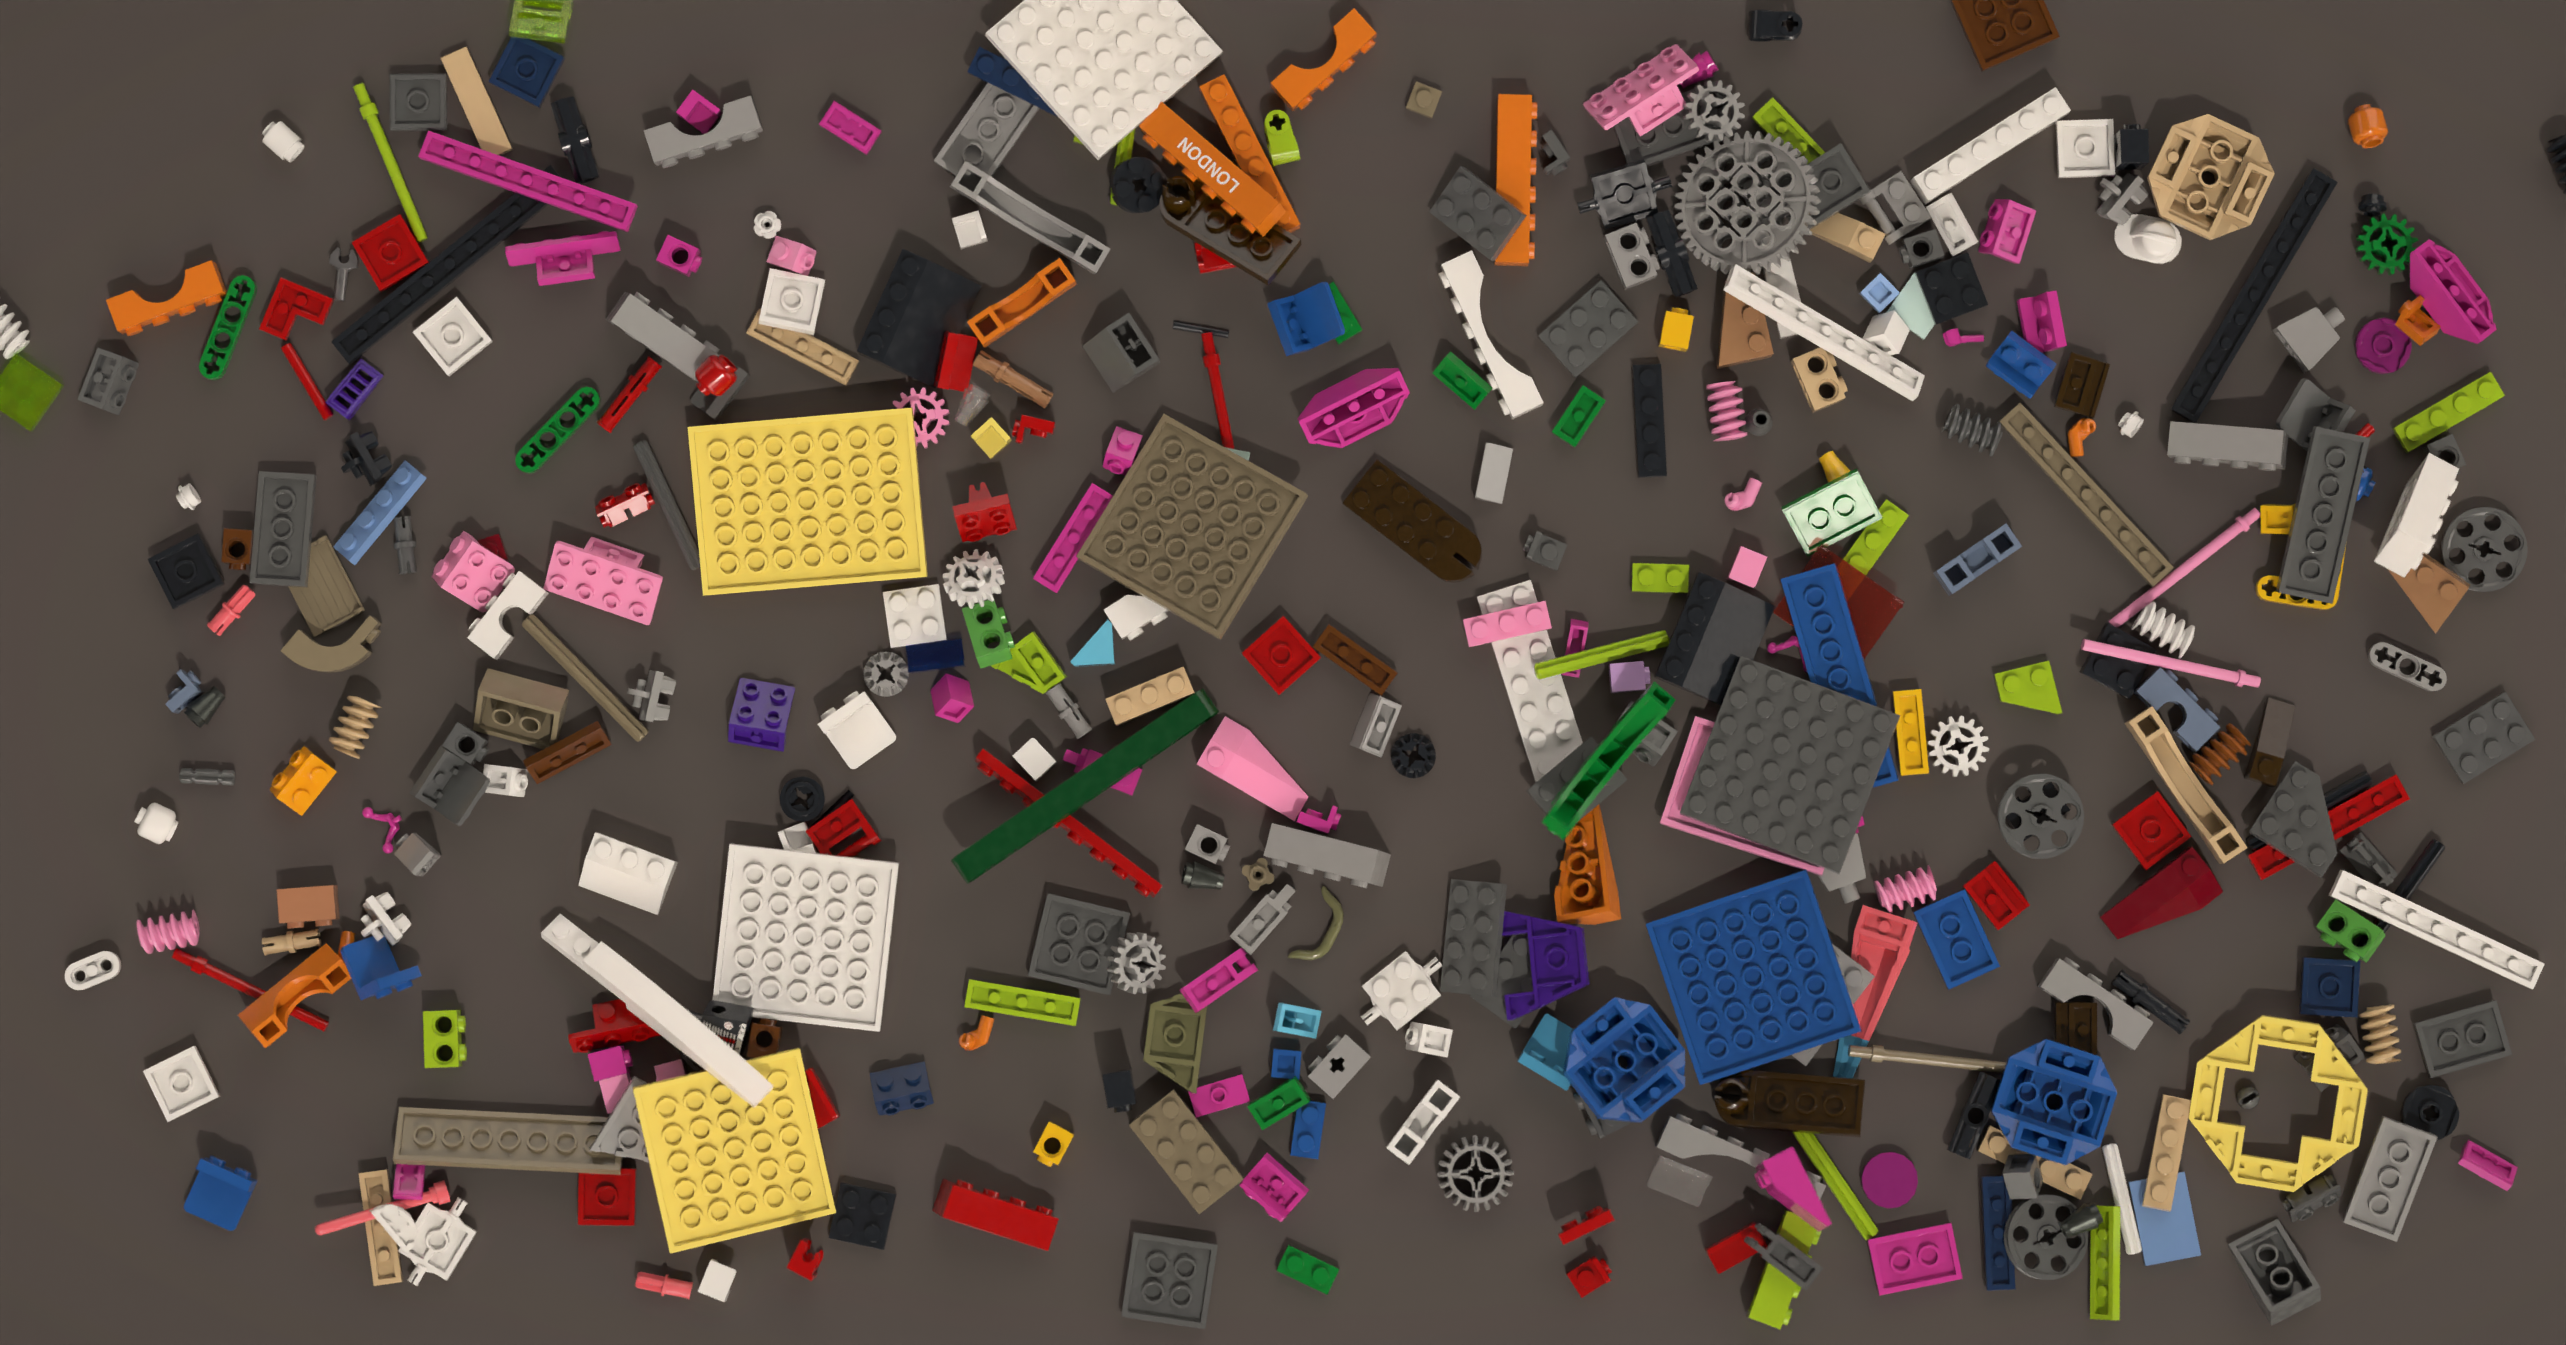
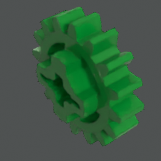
(2385, 233)

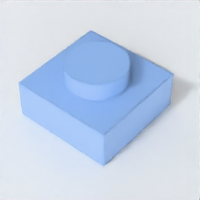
(1879, 293)

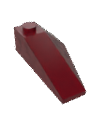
(2171, 892)

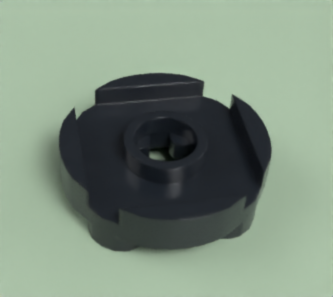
(1123, 189)
(2443, 1104)

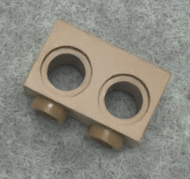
(1811, 381)

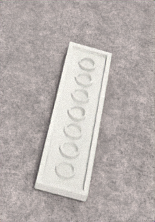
(1538, 704)

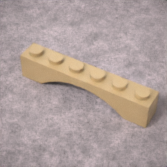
(2185, 787)

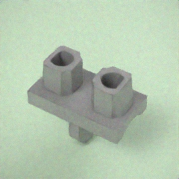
(2117, 194)
(650, 708)

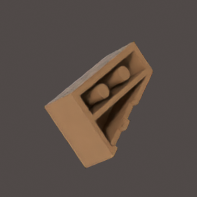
(1742, 333)
(2432, 590)

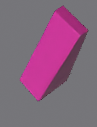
(1576, 641)

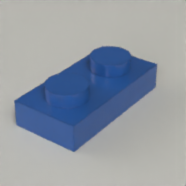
(1308, 1130)

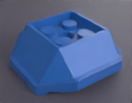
(1652, 1058)
(2084, 1105)

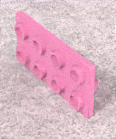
(1646, 94)
(604, 578)

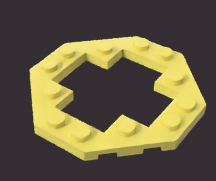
(2328, 1067)

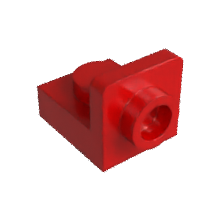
(1038, 427)
(1589, 1275)

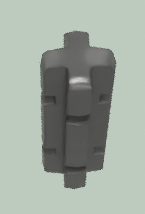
(207, 776)

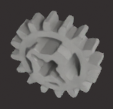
(1719, 120)
(1139, 976)

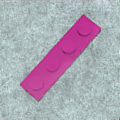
(1063, 554)

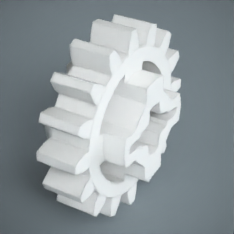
(972, 579)
(1955, 733)

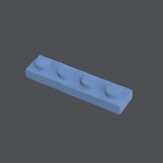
(379, 512)

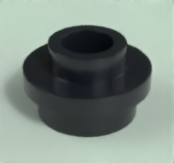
(2372, 205)

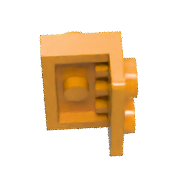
(302, 780)

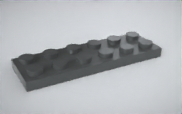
(2322, 514)

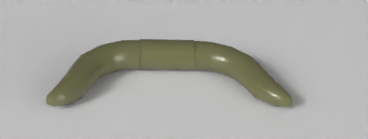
(1331, 934)

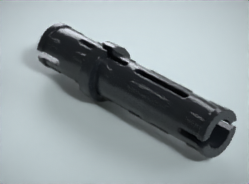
(2140, 994)

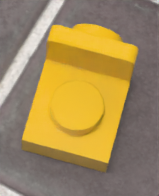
(2276, 518)

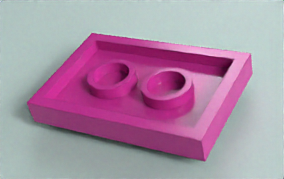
(1914, 1259)

